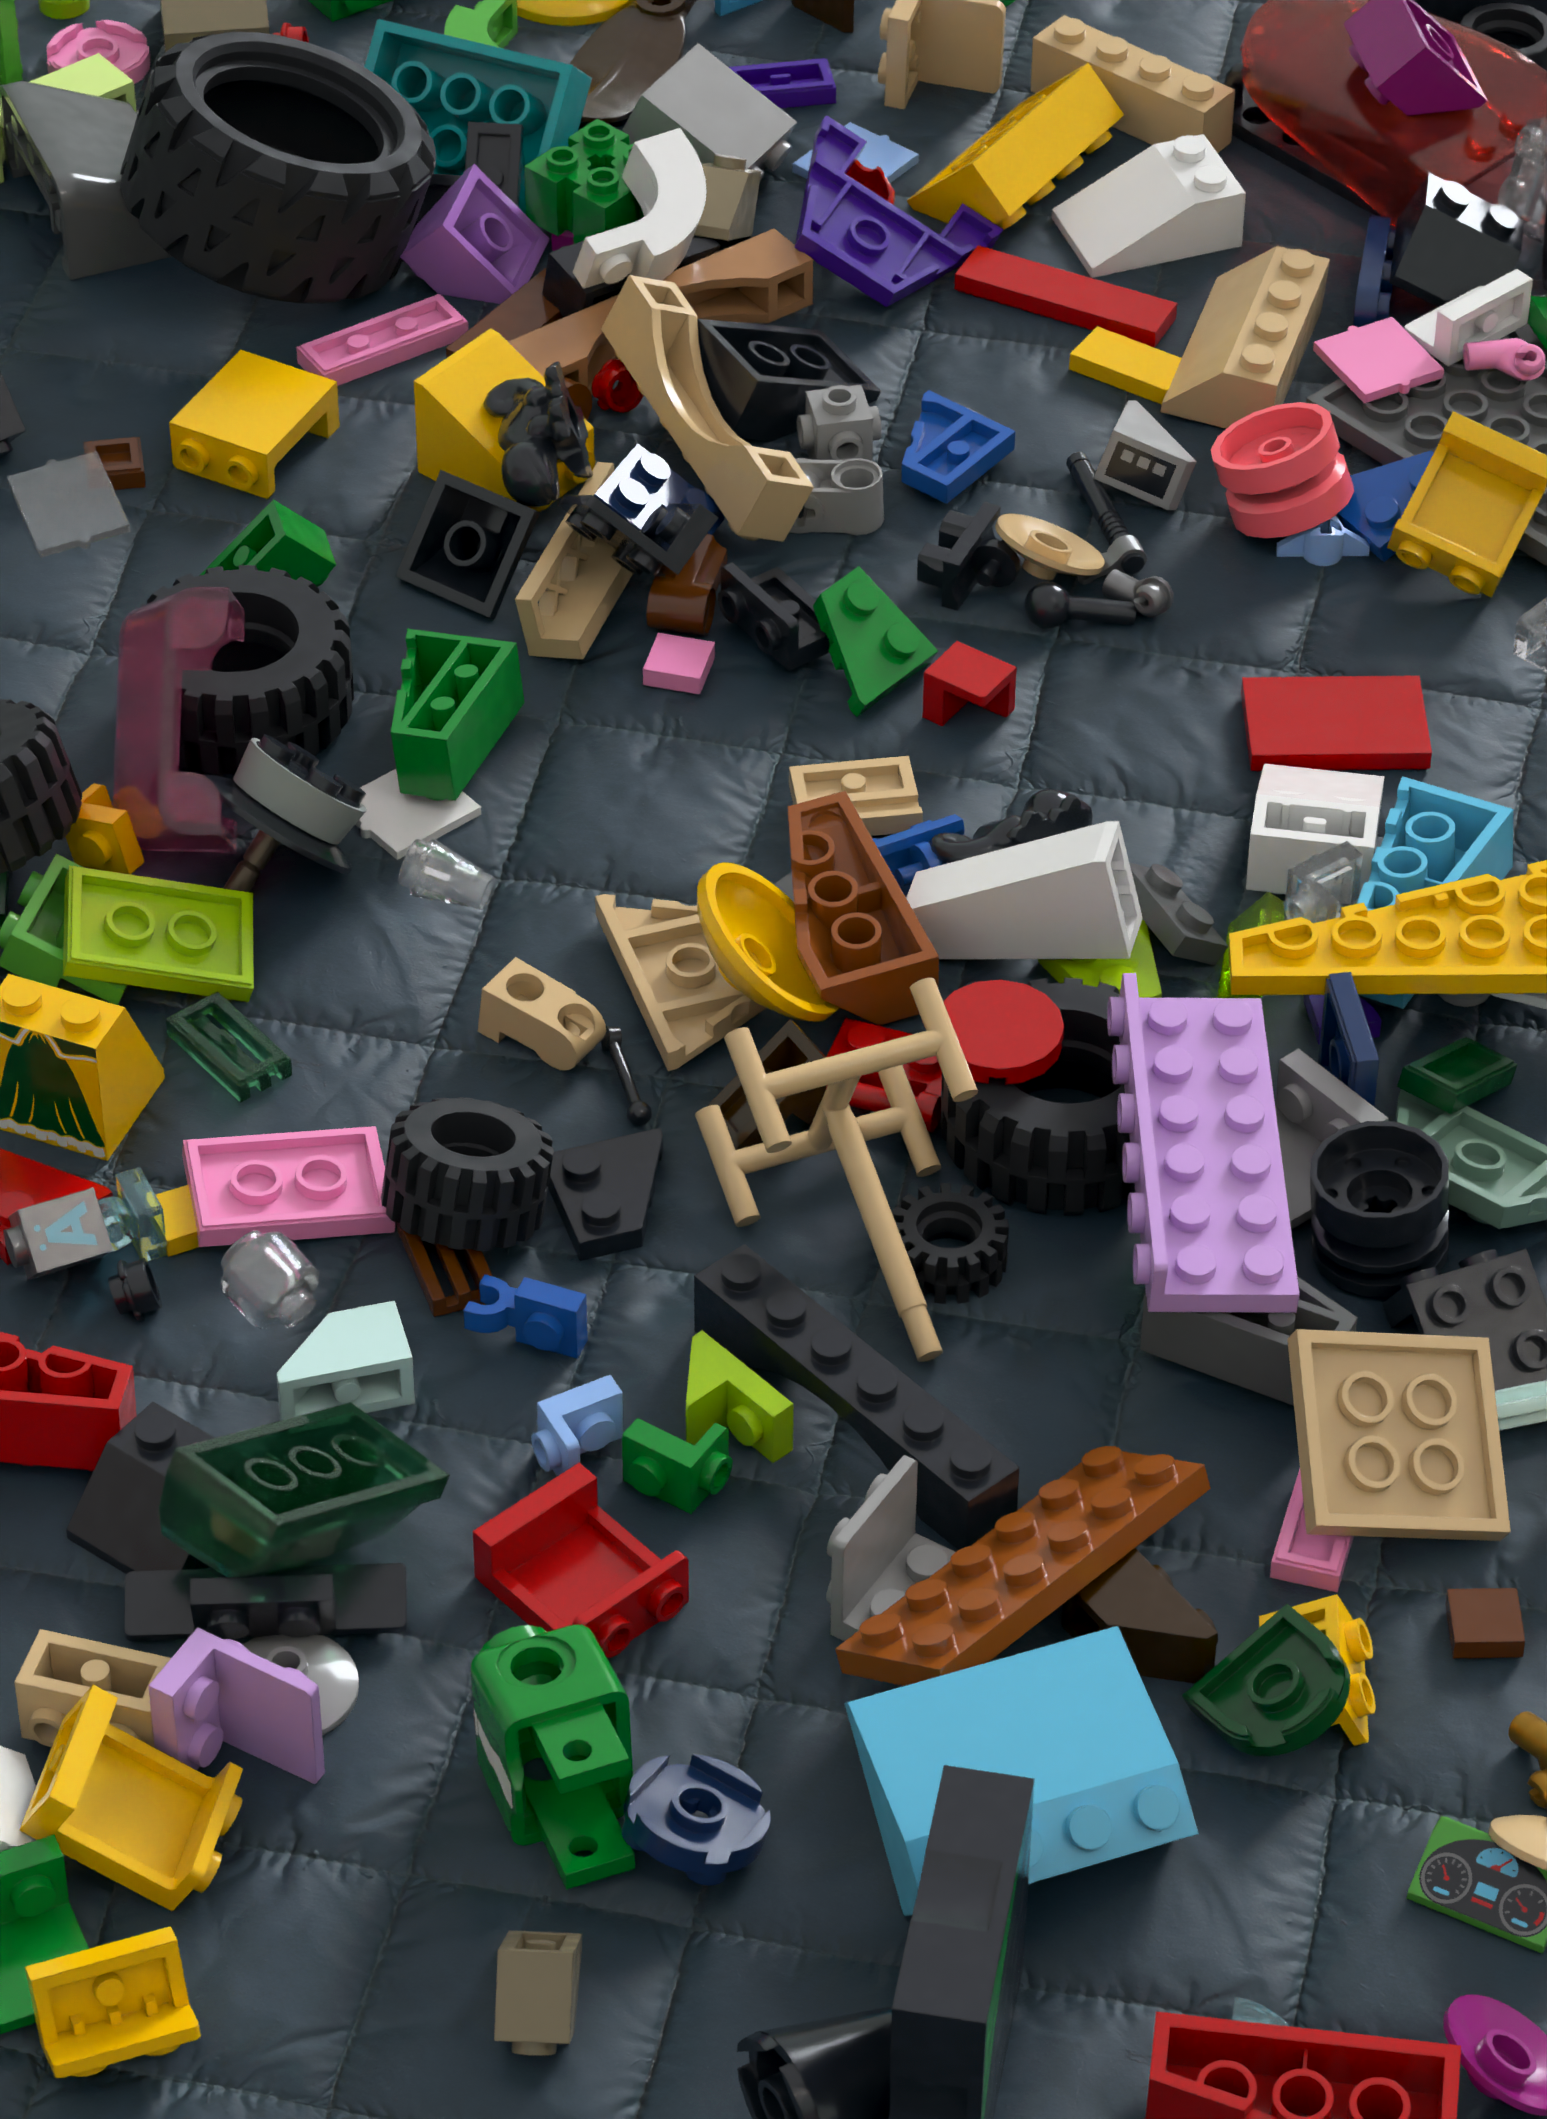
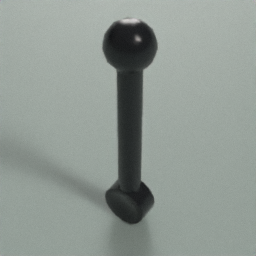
(639, 1111)

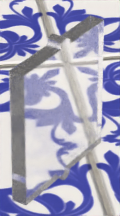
(68, 504)

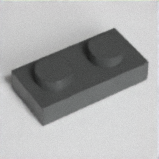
(1173, 917)

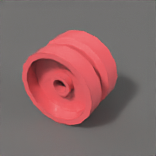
(1282, 470)

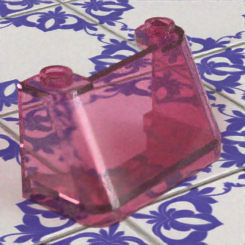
(155, 645)

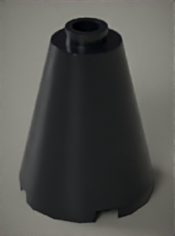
(820, 2068)

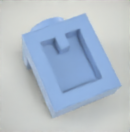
(577, 1423)

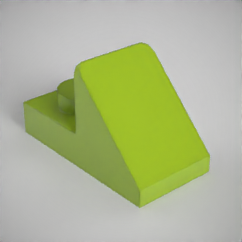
(736, 1397)

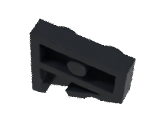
(606, 1191)

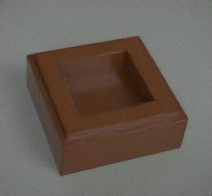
(121, 460)
(1485, 1623)

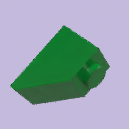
(283, 542)

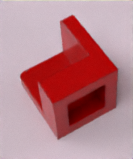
(966, 676)

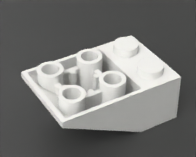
(1306, 814)

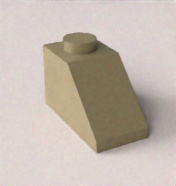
(729, 199)
(537, 1990)

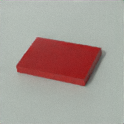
(1336, 722)

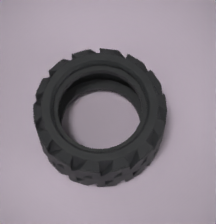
(277, 167)

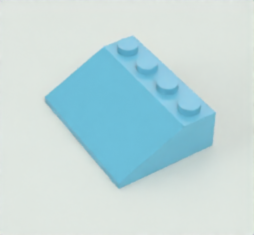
(1050, 1714)

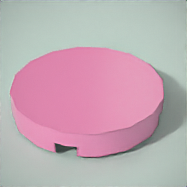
(114, 40)

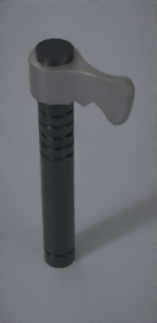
(1124, 549)

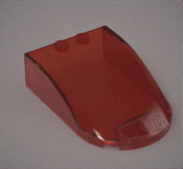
(1317, 94)

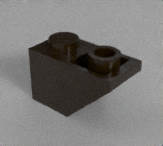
(1156, 1621)

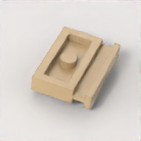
(878, 788)

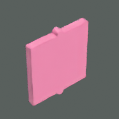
(1378, 359)

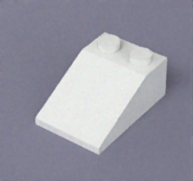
(1155, 209)

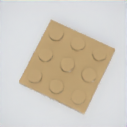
(1398, 1435)

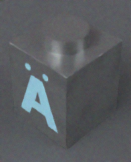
(57, 1234)

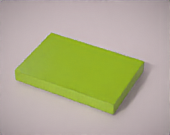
(158, 933)

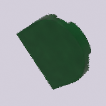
(1274, 1688)

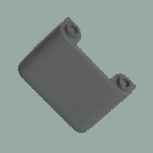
(76, 155)

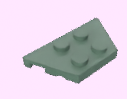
(1492, 1168)

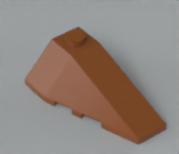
(851, 915)

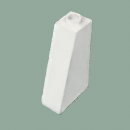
(1034, 900)

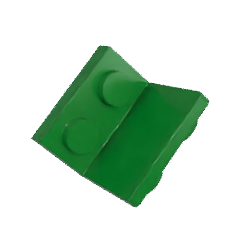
(33, 1923)

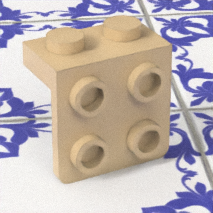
(942, 45)

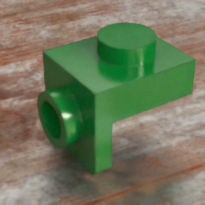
(673, 1468)

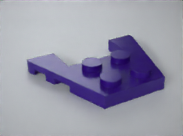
(869, 237)

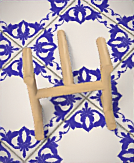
(840, 1130)

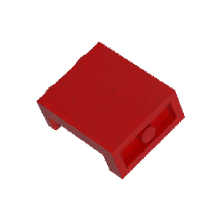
(571, 1563)

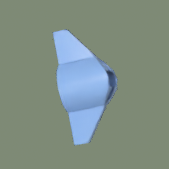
(1323, 544)

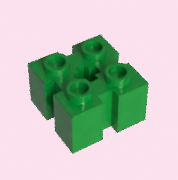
(582, 184)

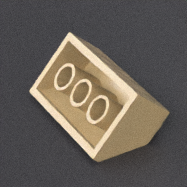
(1249, 338)

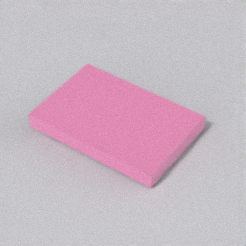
(287, 1184)

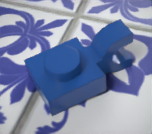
(539, 1311)

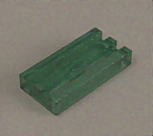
(218, 1050)

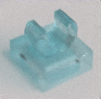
(135, 1216)

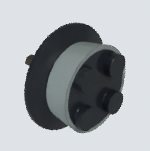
(291, 806)

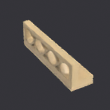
(574, 588)

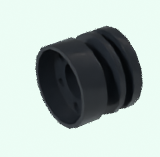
(1378, 1206)

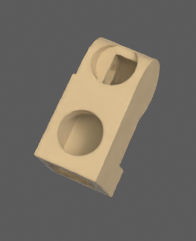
(540, 1015)

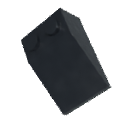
(763, 374)

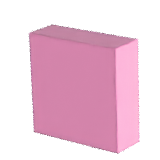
(678, 663)

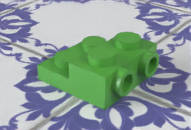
(36, 937)

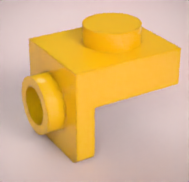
(103, 835)

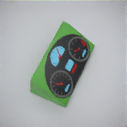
(1482, 1885)

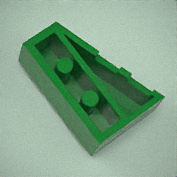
(451, 709)

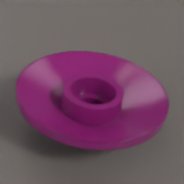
(1500, 2051)

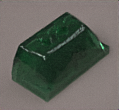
(293, 1491)

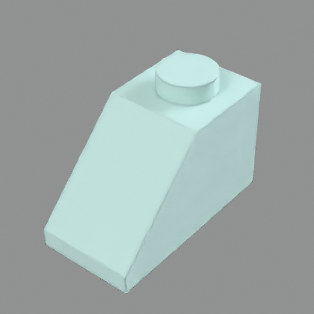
(350, 1358)

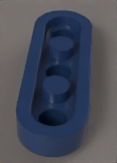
(1373, 287)

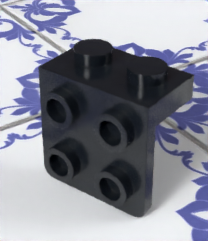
(1482, 1299)

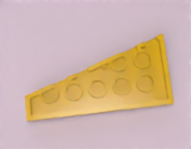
(1433, 940)

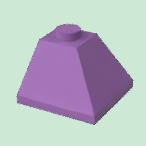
(475, 242)

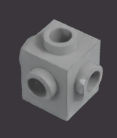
(838, 424)

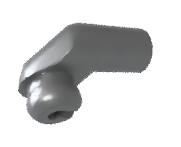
(1150, 595)

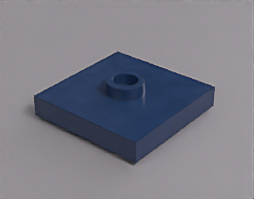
(1346, 1039)

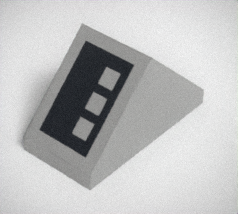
(1145, 459)

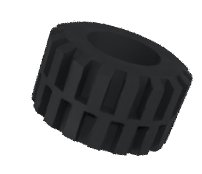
(467, 1173)

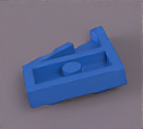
(952, 448)
(1381, 500)

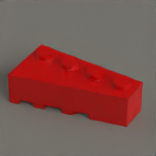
(60, 1405)
(1290, 2072)

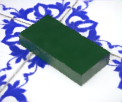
(1457, 1075)

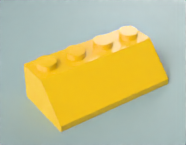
(1024, 152)

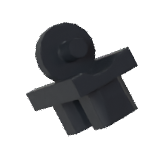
(967, 556)

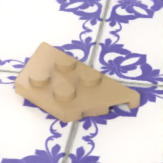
(673, 977)

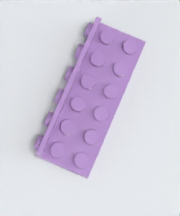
(1202, 1154)

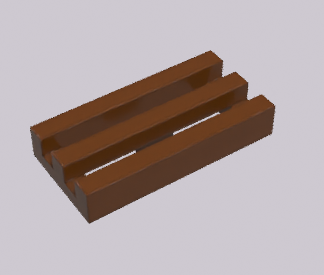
(428, 1280)

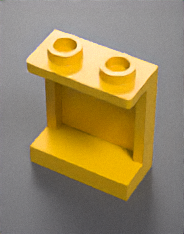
(250, 421)
(1471, 506)
(131, 1806)

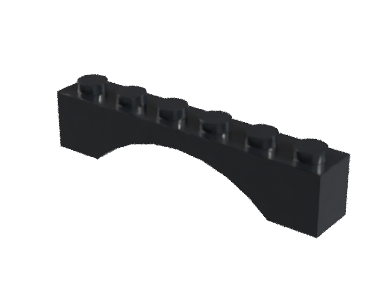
(780, 1329)

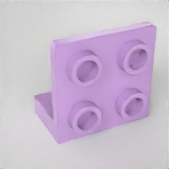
(227, 1694)

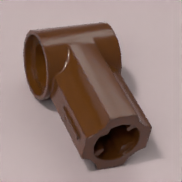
(689, 599)

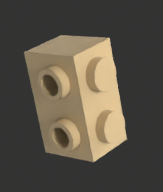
(66, 1666)

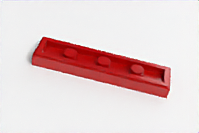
(1065, 295)

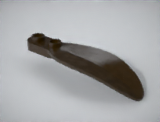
(631, 55)

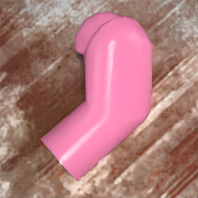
(1509, 356)

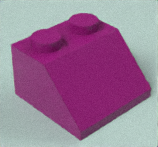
(1411, 59)

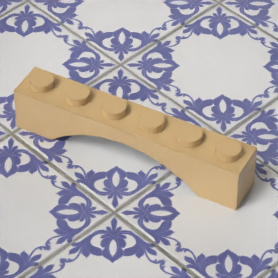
(659, 345)

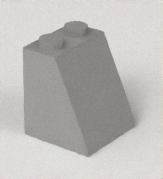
(715, 113)

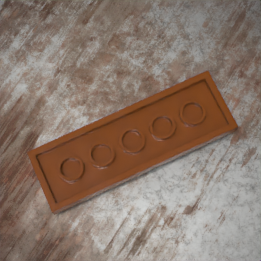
(1023, 1567)

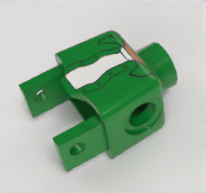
(561, 1703)

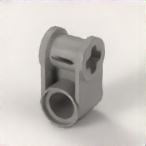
(844, 497)

